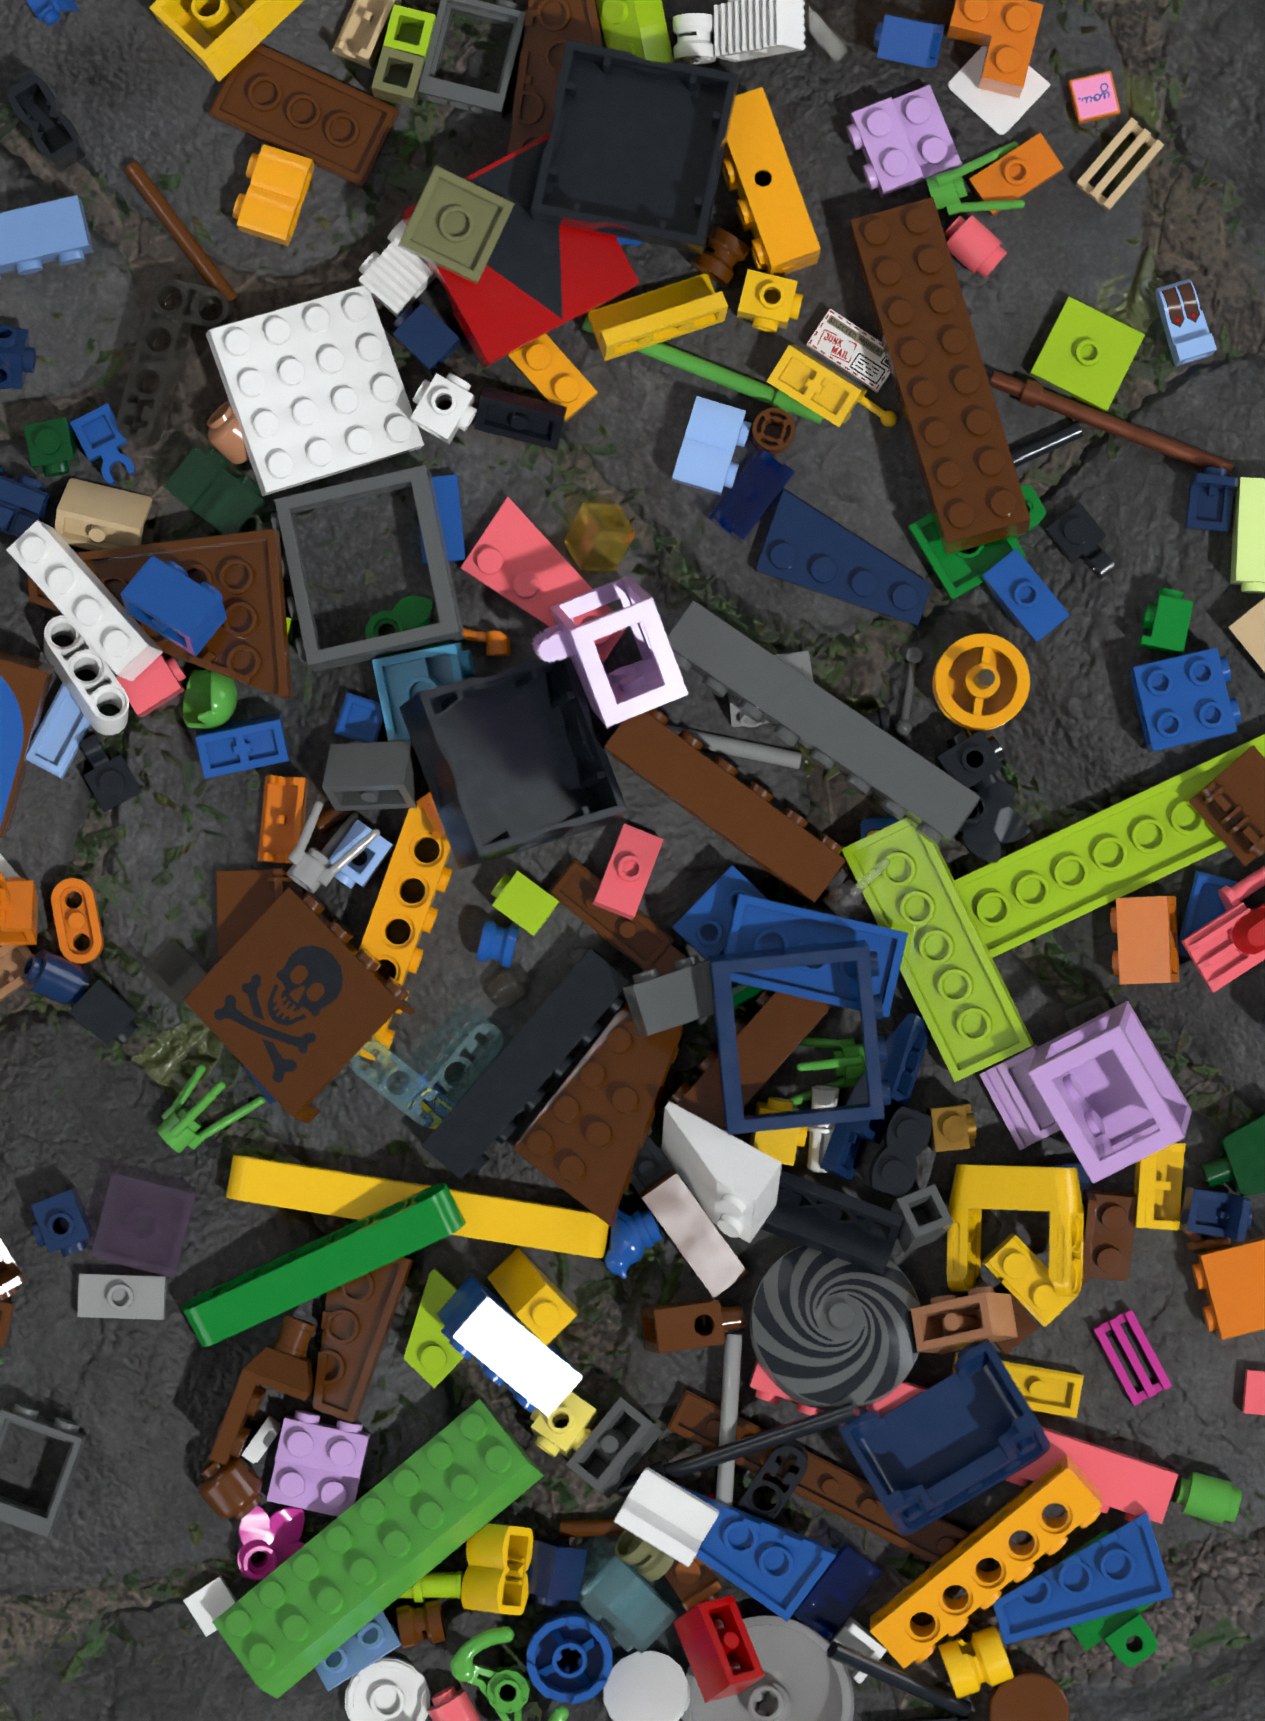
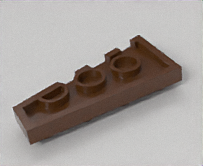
(353, 1336)

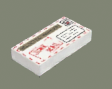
(851, 350)

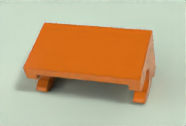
(282, 817)

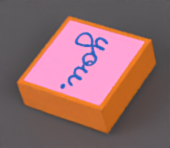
(1094, 97)

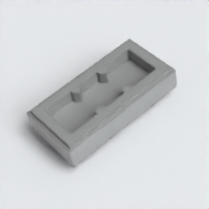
(121, 1296)

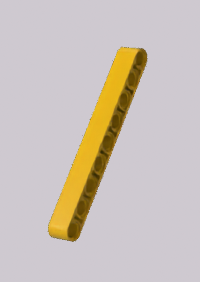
(362, 1195)

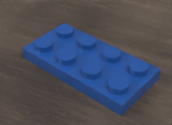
(773, 925)

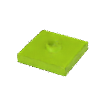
(1087, 354)

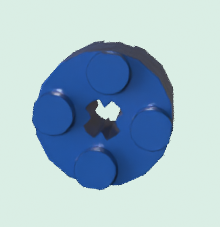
(563, 1681)

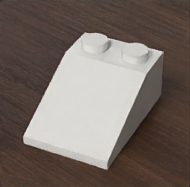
(723, 1173)

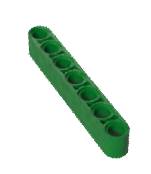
(323, 1264)

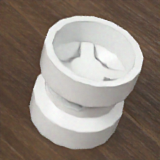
(693, 38)

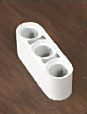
(87, 694)

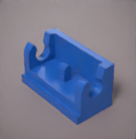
(242, 745)

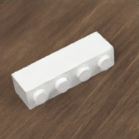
(84, 601)

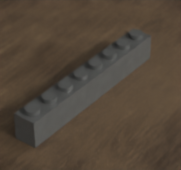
(822, 724)

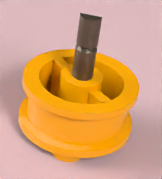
(981, 682)

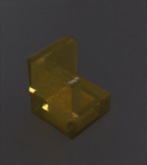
(599, 537)

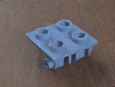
(359, 1651)

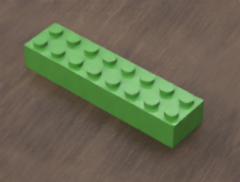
(377, 1549)

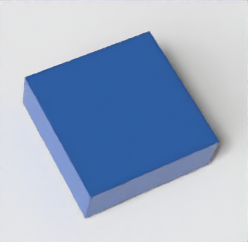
(360, 719)

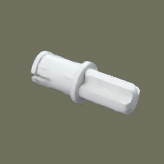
(820, 1135)

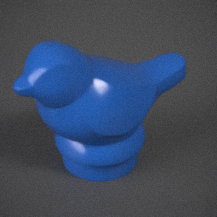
(629, 1240)

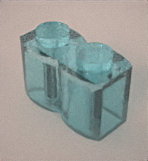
(628, 1604)

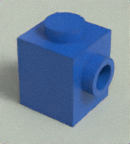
(909, 40)

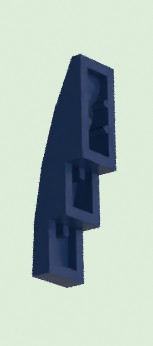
(904, 1056)

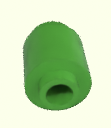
(1208, 1498)

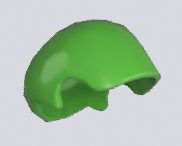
(208, 700)

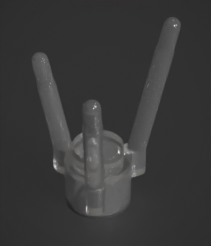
(847, 897)

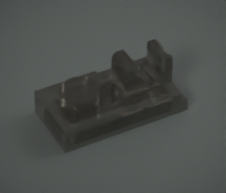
(828, 40)

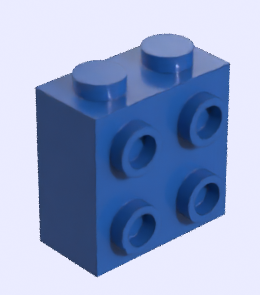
(1184, 700)

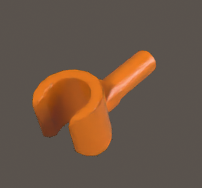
(496, 642)

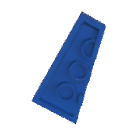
(763, 1558)
(1096, 1582)

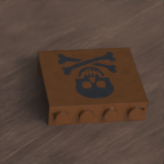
(296, 1000)

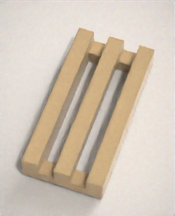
(1143, 136)

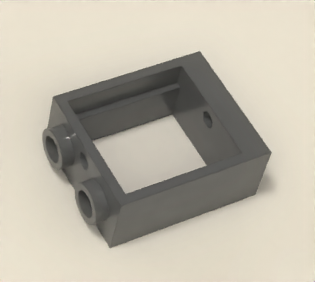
(461, 96)
(62, 1429)

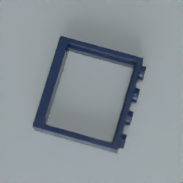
(870, 1011)

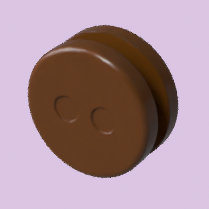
(1028, 1697)

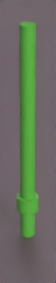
(725, 378)

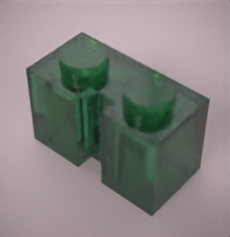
(214, 493)

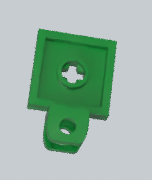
(963, 571)
(1116, 1628)

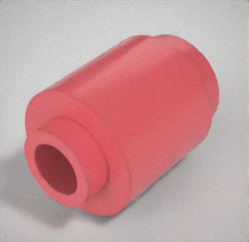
(974, 245)
(452, 1706)

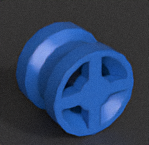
(497, 943)

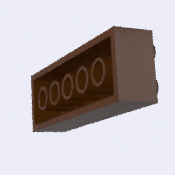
(725, 804)

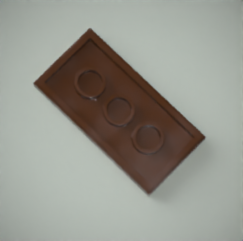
(305, 113)

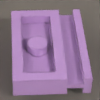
(1019, 1099)

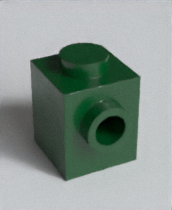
(51, 446)

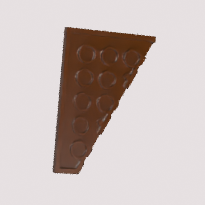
(248, 575)

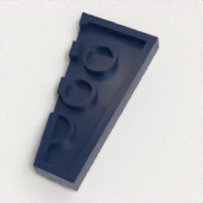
(830, 560)

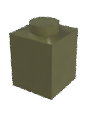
(398, 77)

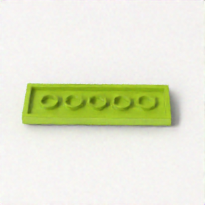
(944, 951)

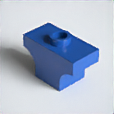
(1024, 596)

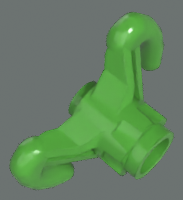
(466, 1671)

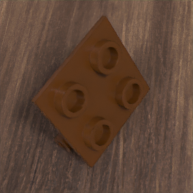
(1236, 806)
(244, 898)

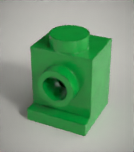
(1166, 622)

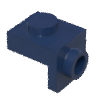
(1210, 500)
(1216, 1213)

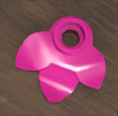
(273, 1534)

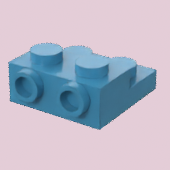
(408, 673)

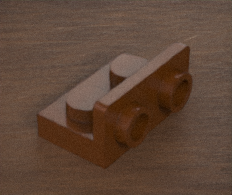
(1108, 1234)

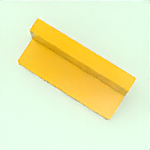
(657, 316)

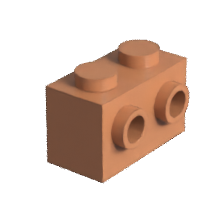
(957, 1322)

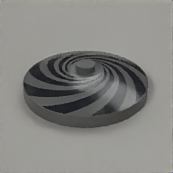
(833, 1329)

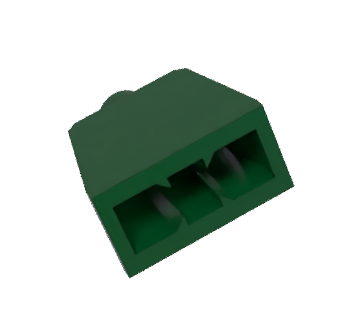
(1241, 1158)

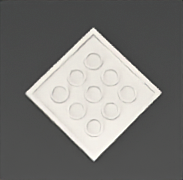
(314, 389)

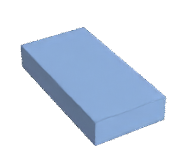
(59, 735)

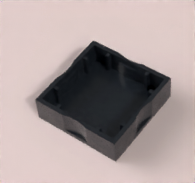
(635, 147)
(512, 760)

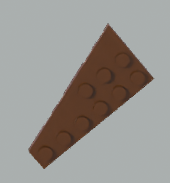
(545, 36)
(604, 1111)

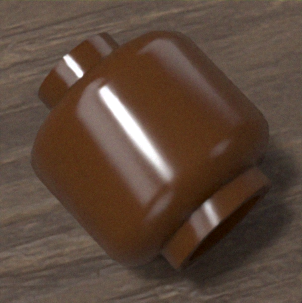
(230, 1488)

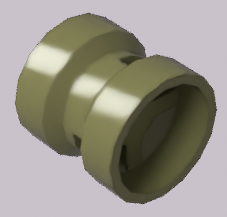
(648, 1559)

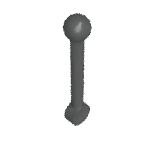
(913, 657)

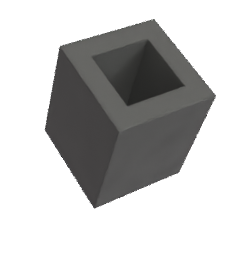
(924, 1218)

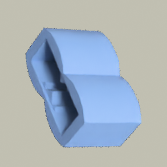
(710, 445)

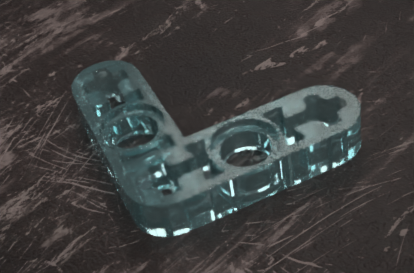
(421, 1087)

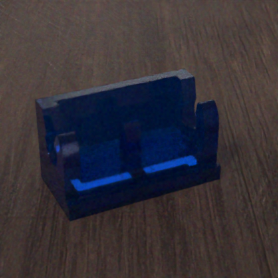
(751, 496)
(837, 1591)

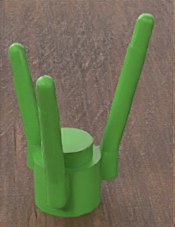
(950, 187)
(845, 1062)
(181, 1127)

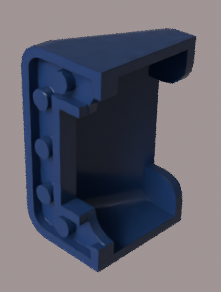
(947, 1441)

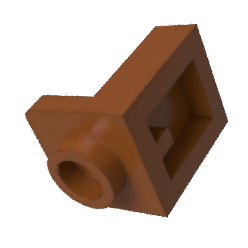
(693, 1583)

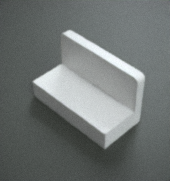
(666, 1516)

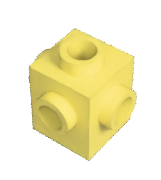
(564, 1440)

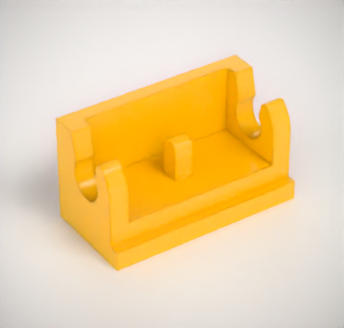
(816, 385)
(1160, 1188)

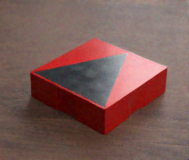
(536, 271)

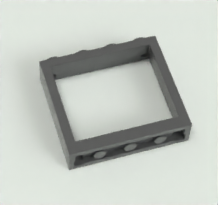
(299, 603)

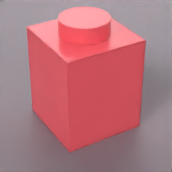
(154, 685)

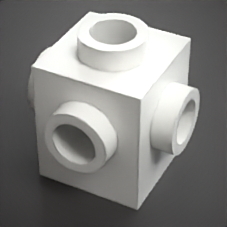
(440, 422)

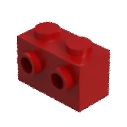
(719, 1648)

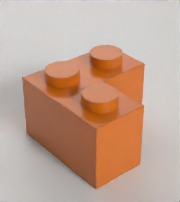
(1007, 31)

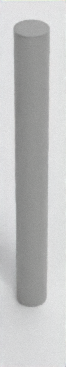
(744, 748)
(729, 1414)

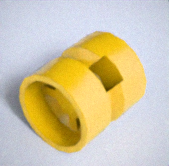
(976, 1661)

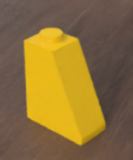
(533, 1296)

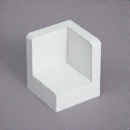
(860, 1639)

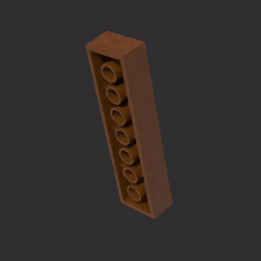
(939, 376)

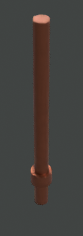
(1032, 394)

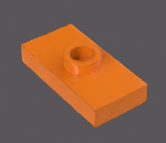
(1017, 172)

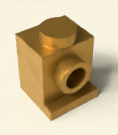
(952, 1127)

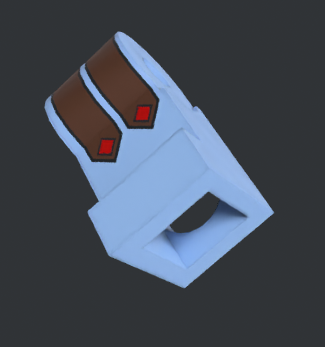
(1184, 322)

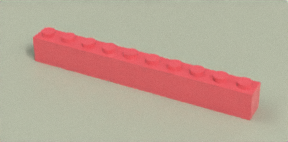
(1122, 1479)

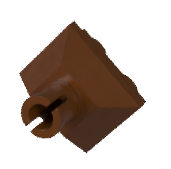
(277, 1367)

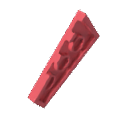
(531, 572)

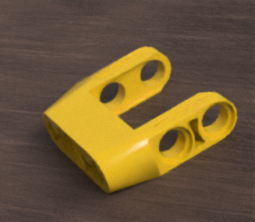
(1016, 1189)

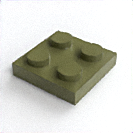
(456, 224)

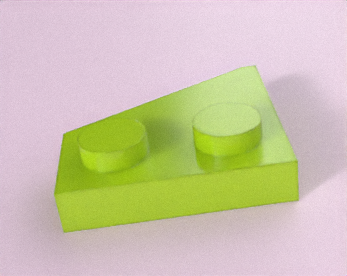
(428, 1347)

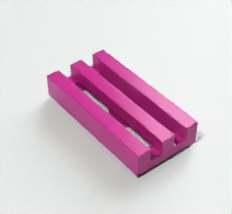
(1149, 1389)

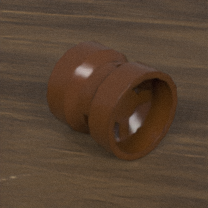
(721, 255)
(771, 436)
(421, 1623)

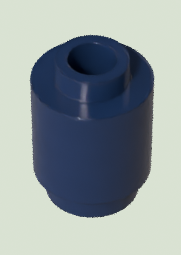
(55, 977)

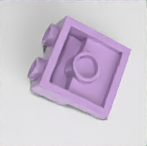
(903, 141)
(318, 1464)

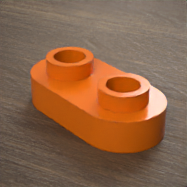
(76, 921)

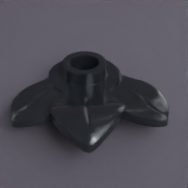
(993, 823)

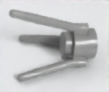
(310, 868)

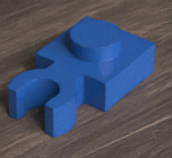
(101, 439)

